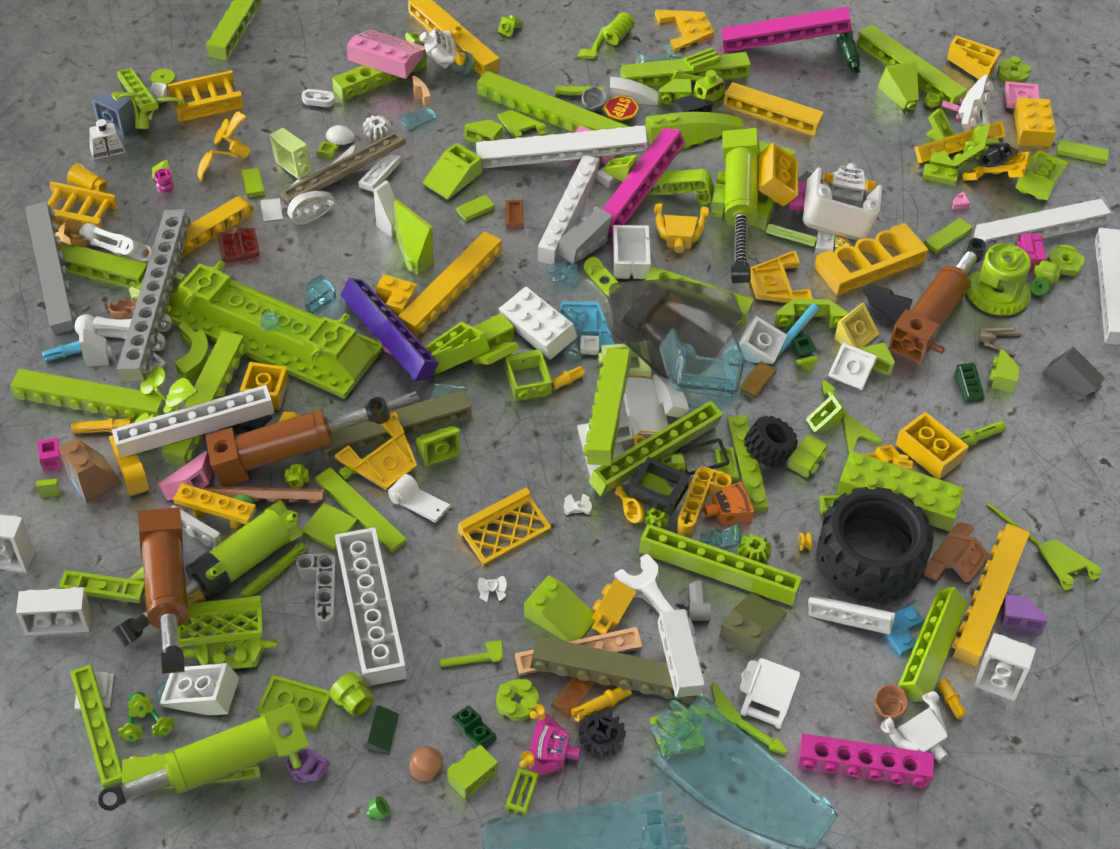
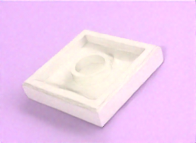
(852, 366)

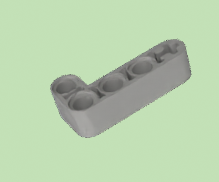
(318, 571)

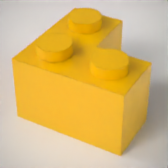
(396, 293)

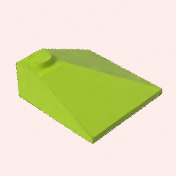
(414, 238)

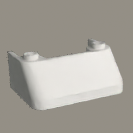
(838, 217)

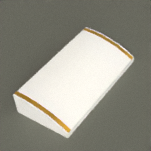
(643, 405)

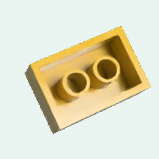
(1034, 122)
(778, 174)
(932, 445)

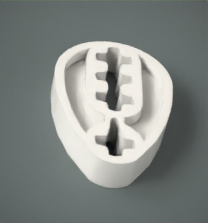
(310, 206)

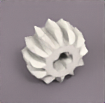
(376, 127)

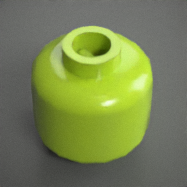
(1048, 270)

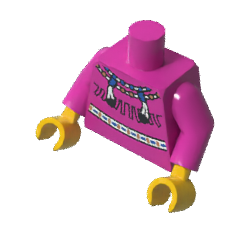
(548, 746)

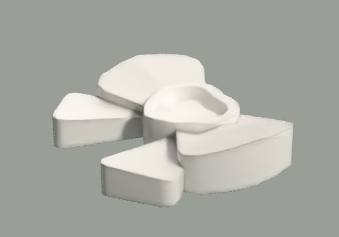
(577, 507)
(498, 585)

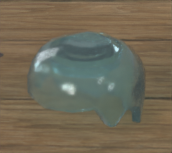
(466, 68)

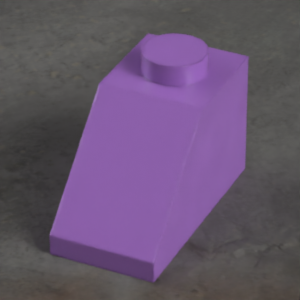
(1022, 614)

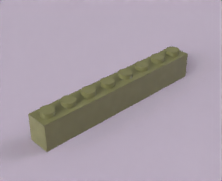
(413, 419)
(604, 667)

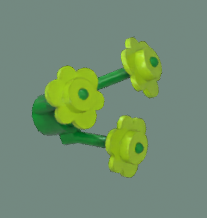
(139, 705)

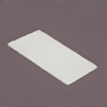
(271, 209)

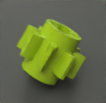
(296, 475)
(656, 518)

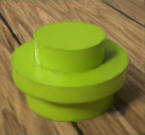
(932, 100)

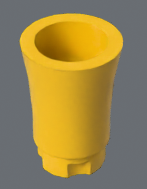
(84, 178)

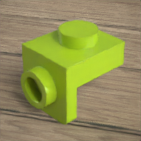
(508, 24)

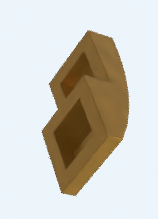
(757, 379)

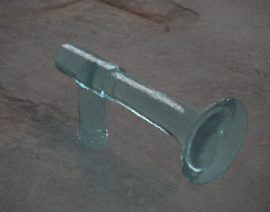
(640, 58)
(573, 352)

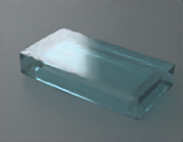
(418, 118)

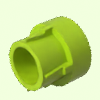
(352, 694)

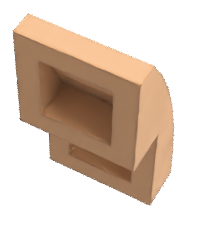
(421, 91)

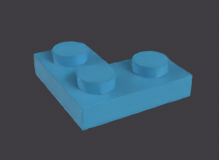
(900, 634)

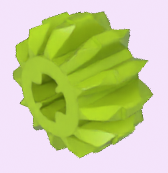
(755, 548)

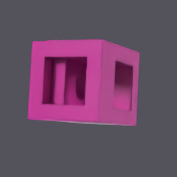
(49, 454)

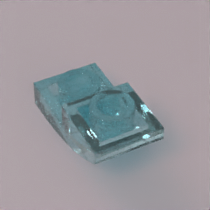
(723, 539)

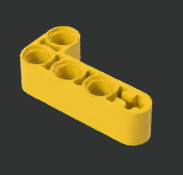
(131, 471)
(704, 483)

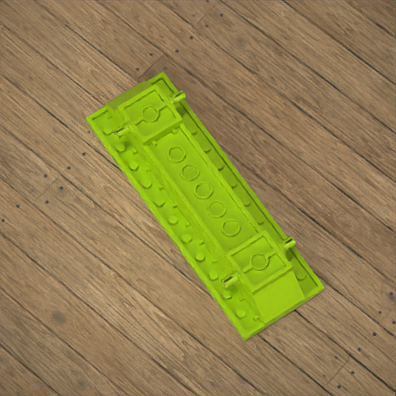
(309, 346)

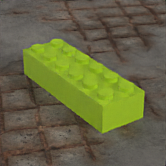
(935, 497)

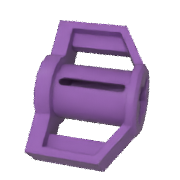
(308, 761)

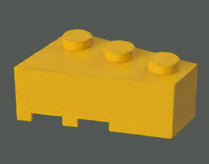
(973, 57)

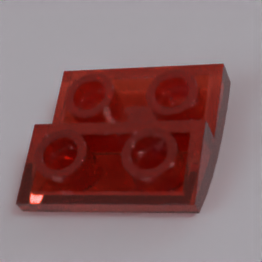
(238, 245)

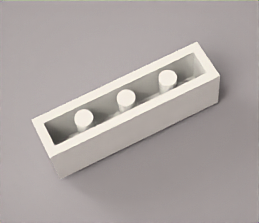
(681, 653)

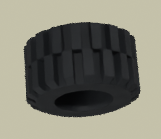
(771, 441)

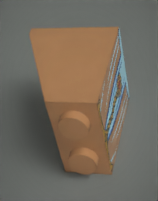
(88, 469)

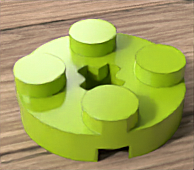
(1014, 70)
(1074, 259)
(517, 688)

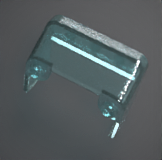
(699, 373)

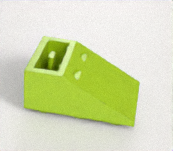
(453, 171)

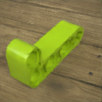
(685, 181)

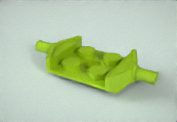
(247, 652)

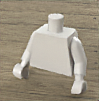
(923, 732)

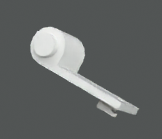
(409, 495)

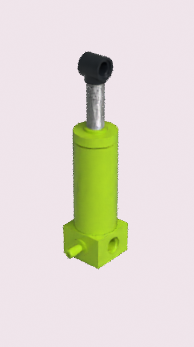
(220, 755)

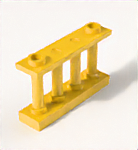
(208, 106)
(83, 195)

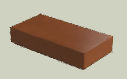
(514, 214)

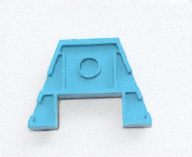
(595, 321)

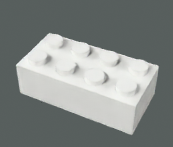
(538, 322)

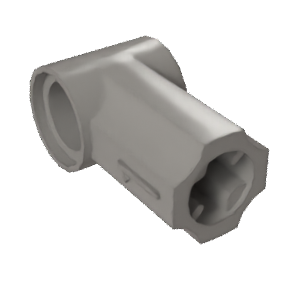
(699, 607)

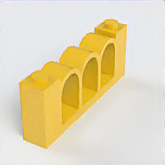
(900, 237)

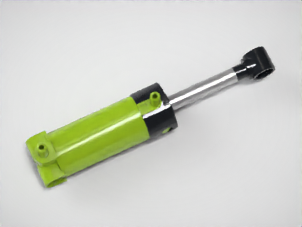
(229, 560)

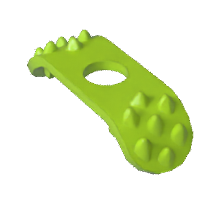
(597, 271)

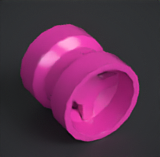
(164, 180)

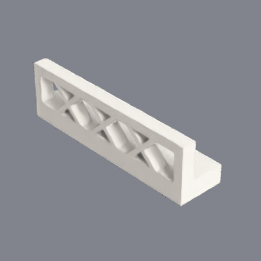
(851, 614)

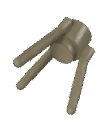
(989, 334)

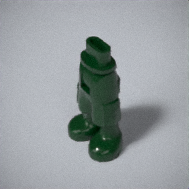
(849, 50)

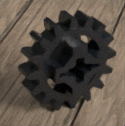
(596, 738)

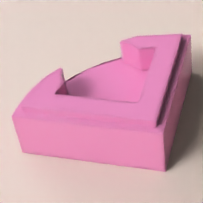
(960, 202)

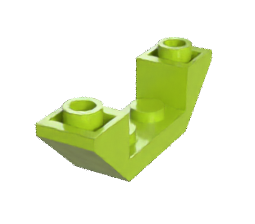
(979, 135)
(798, 307)

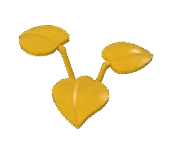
(236, 147)

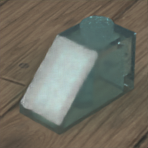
(319, 293)

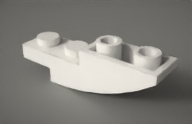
(975, 102)

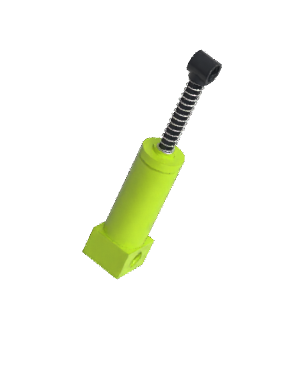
(741, 192)

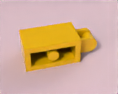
(612, 606)

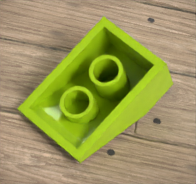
(558, 610)

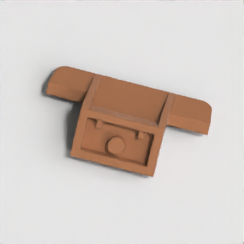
(958, 552)

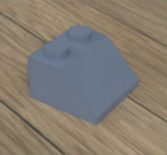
(116, 112)

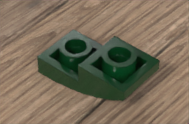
(473, 727)

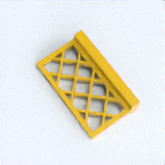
(492, 515)

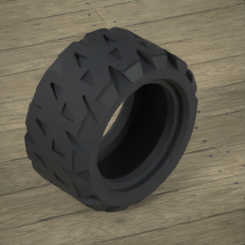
(883, 511)

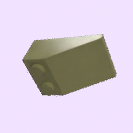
(751, 624)

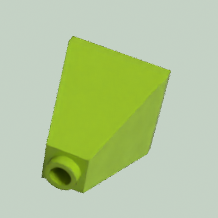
(901, 84)

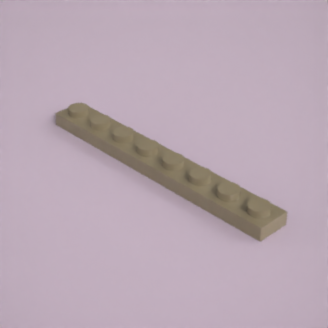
(345, 166)

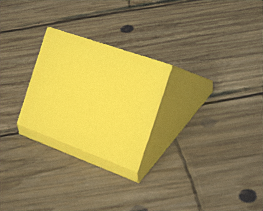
(856, 328)

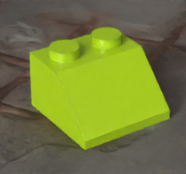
(438, 445)

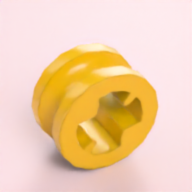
(805, 541)

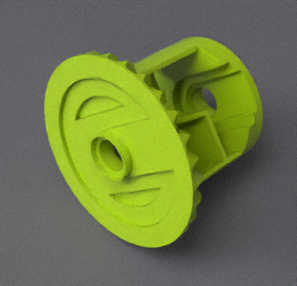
(1001, 275)

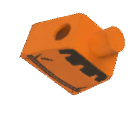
(731, 505)

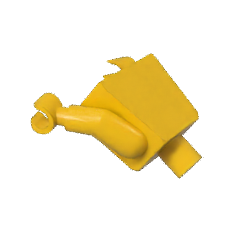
(680, 231)

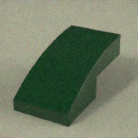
(801, 343)

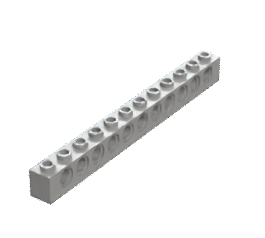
(153, 296)

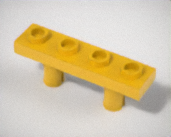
(219, 505)

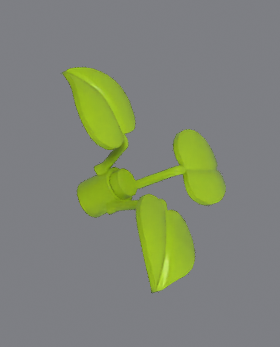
(142, 119)
(178, 392)

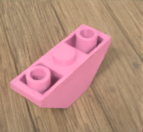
(195, 473)

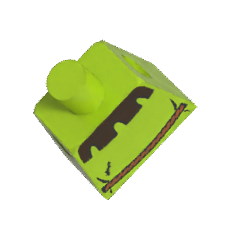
(710, 87)

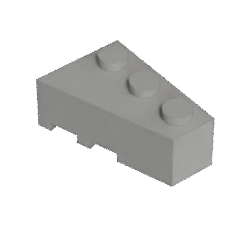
(586, 237)

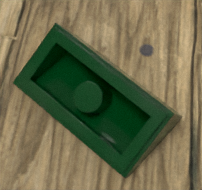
(382, 730)

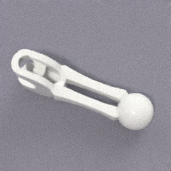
(125, 248)
(117, 328)
(646, 585)

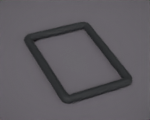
(704, 444)

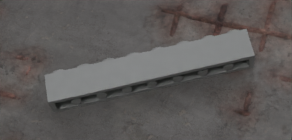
(51, 268)

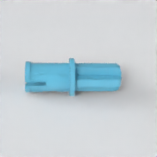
(62, 351)

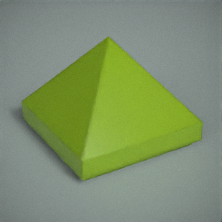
(807, 363)

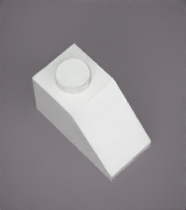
(94, 348)

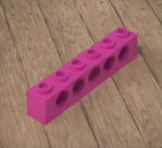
(875, 755)

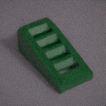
(969, 370)

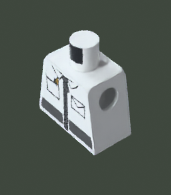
(105, 140)

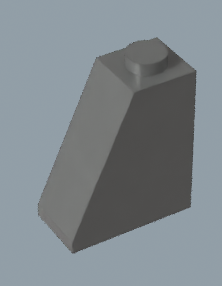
(1075, 372)

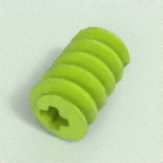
(618, 28)

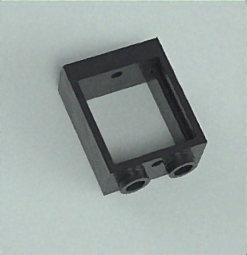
(652, 498)

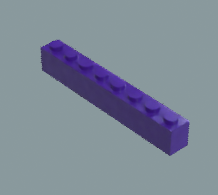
(389, 329)

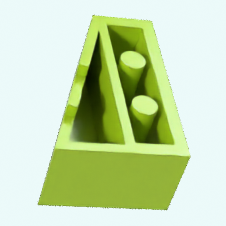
(457, 346)

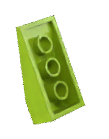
(1042, 175)

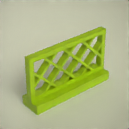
(221, 612)

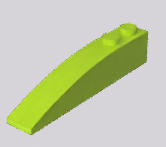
(694, 126)

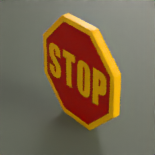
(621, 108)

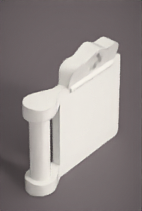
(768, 685)

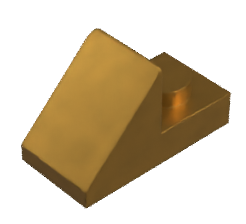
(70, 234)

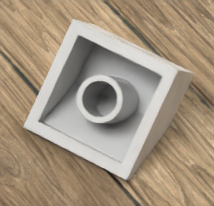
(761, 342)

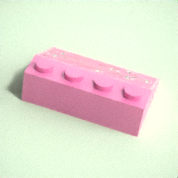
(385, 53)

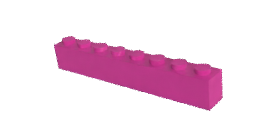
(786, 29)
(643, 176)

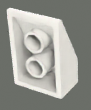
(201, 689)

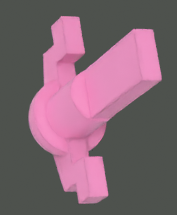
(954, 107)

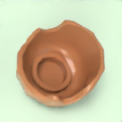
(123, 309)
(891, 701)
(425, 763)

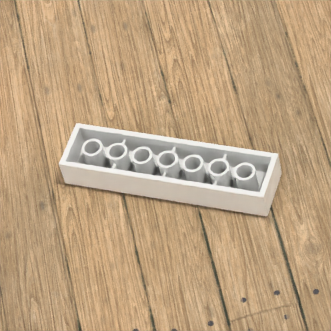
(370, 607)

